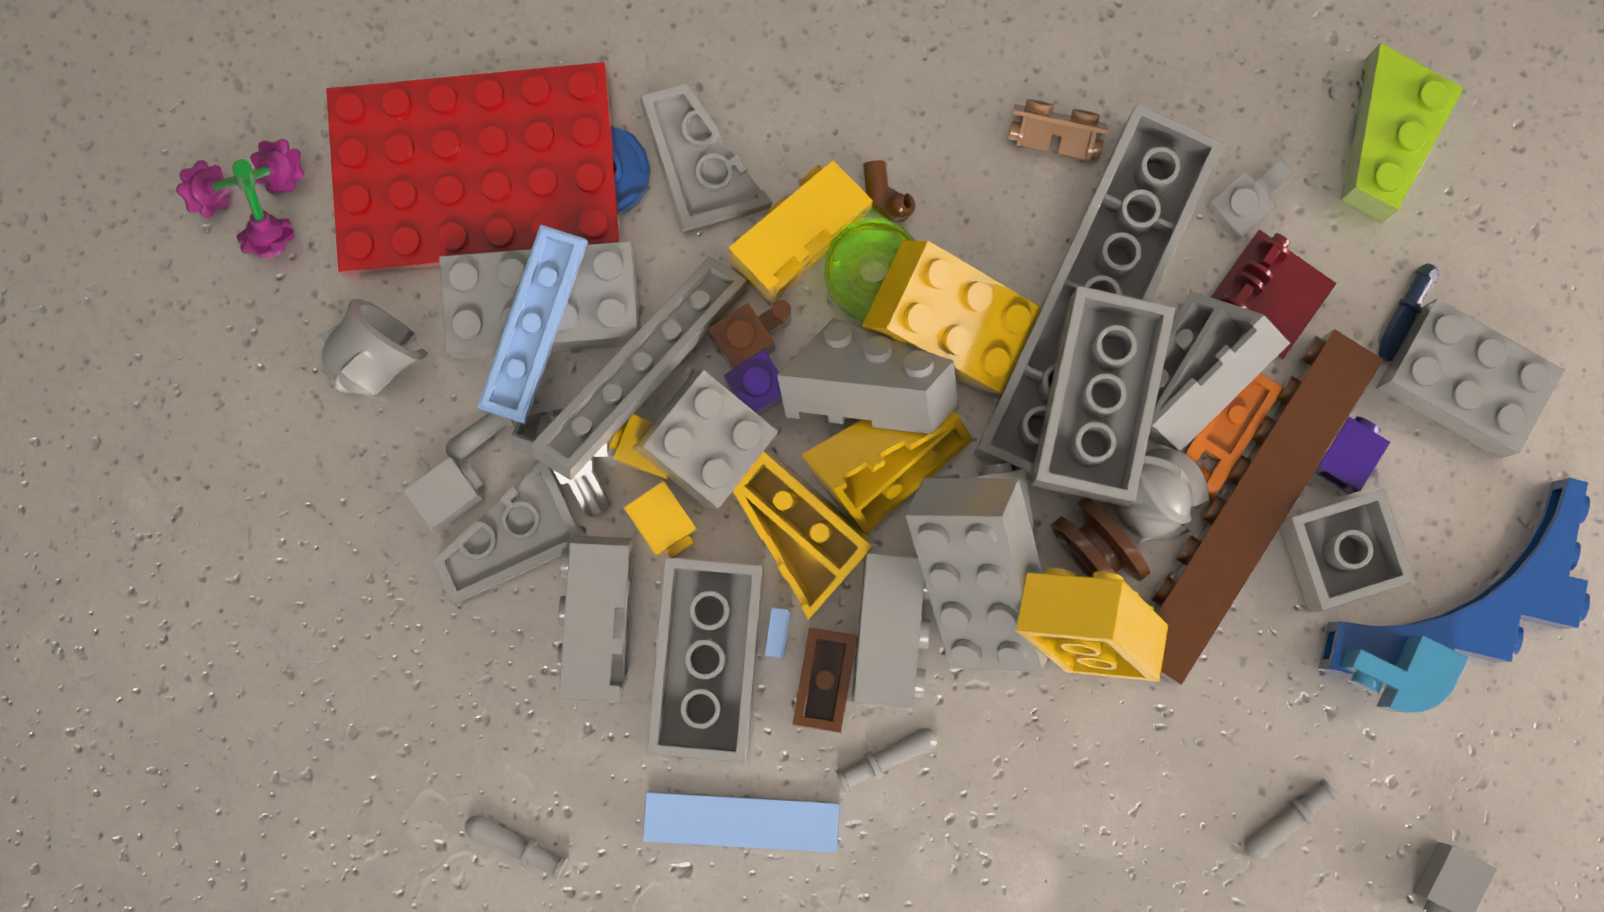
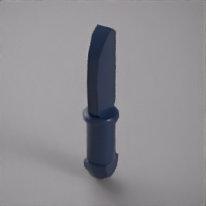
(1406, 313)

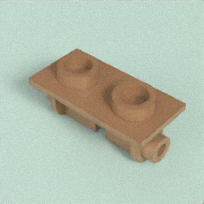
(1076, 131)

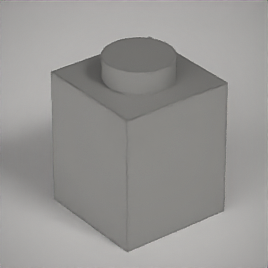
(445, 493)
(1453, 880)

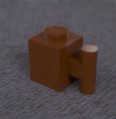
(745, 334)

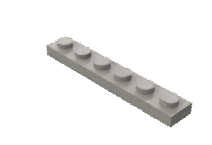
(638, 369)

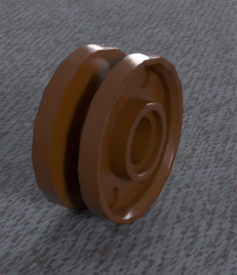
(1099, 543)

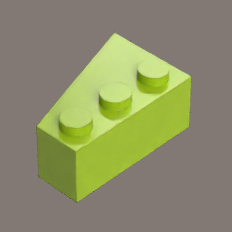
(1395, 130)

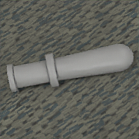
(476, 434)
(893, 755)
(1302, 810)
(527, 852)

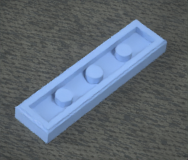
(532, 324)
(741, 822)

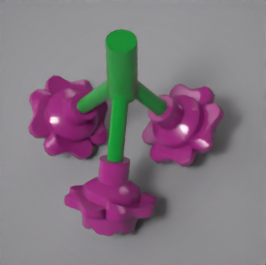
(275, 166)

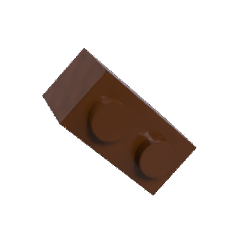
(825, 680)

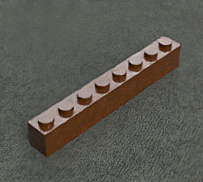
(1259, 496)

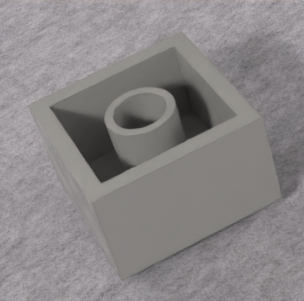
(705, 439)
(1347, 551)

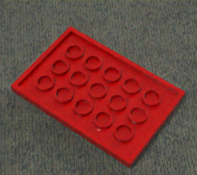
(470, 165)

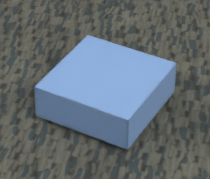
(777, 632)

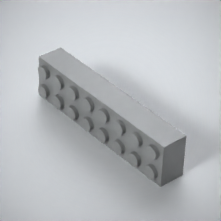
(1117, 249)

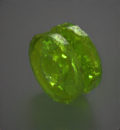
(852, 249)

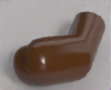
(886, 200)

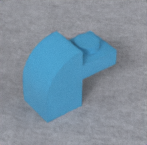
(1417, 682)

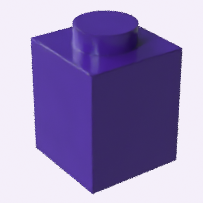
(756, 383)
(1353, 455)

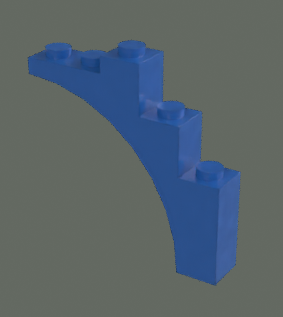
(1487, 626)

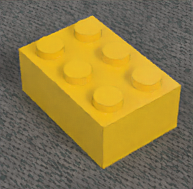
(953, 313)
(1092, 625)

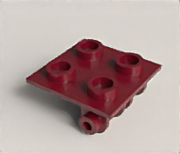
(1275, 284)

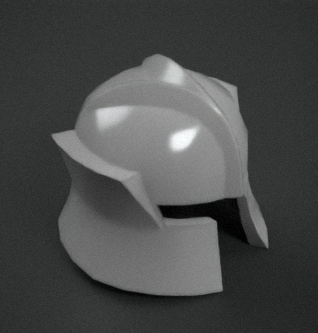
(366, 349)
(1164, 497)

